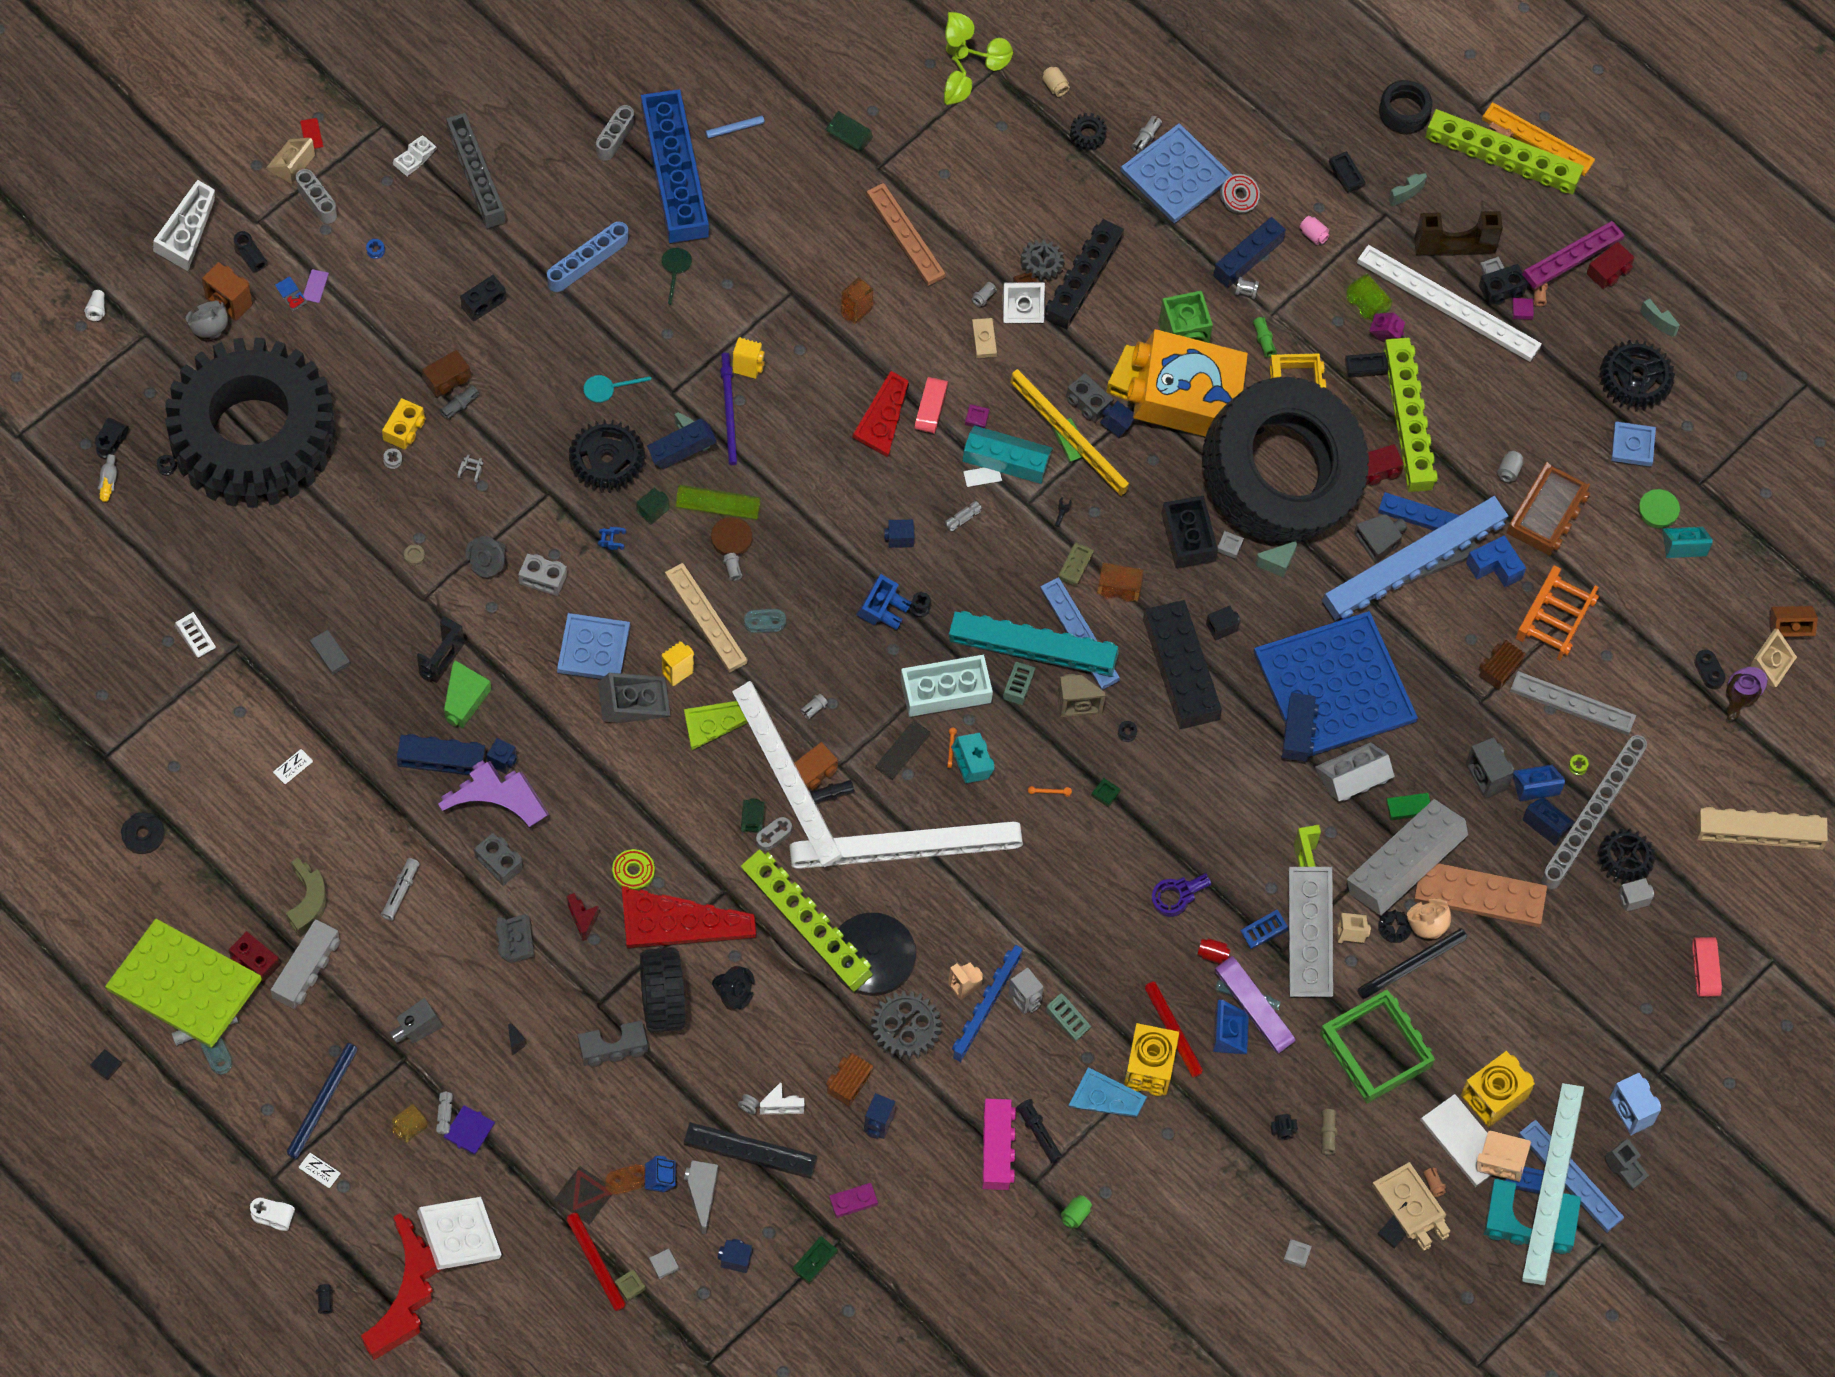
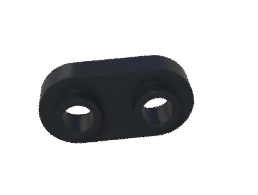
(1709, 668)

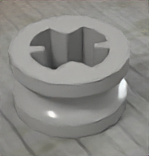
(390, 452)
(749, 1104)

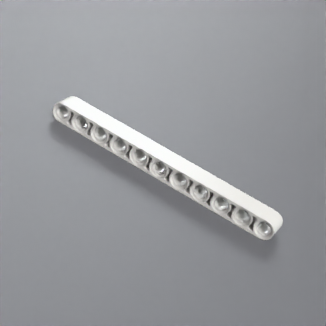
(914, 844)

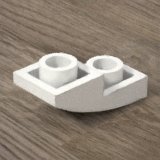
(415, 156)

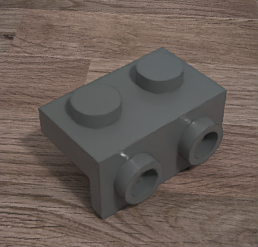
(514, 938)

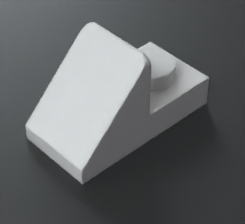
(775, 1104)

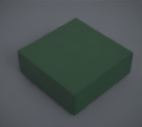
(1106, 792)

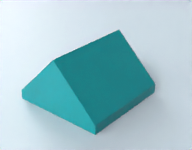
(1686, 542)

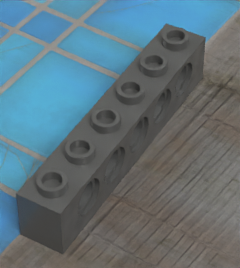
(475, 170)

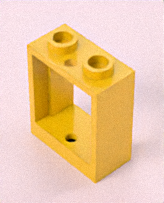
(1292, 361)

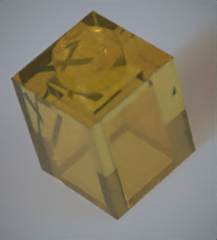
(408, 1123)

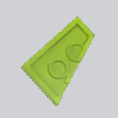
(712, 721)

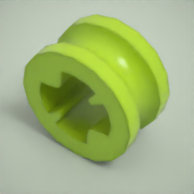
(1583, 760)

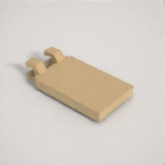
(1422, 1209)

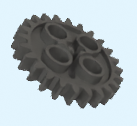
(921, 1036)

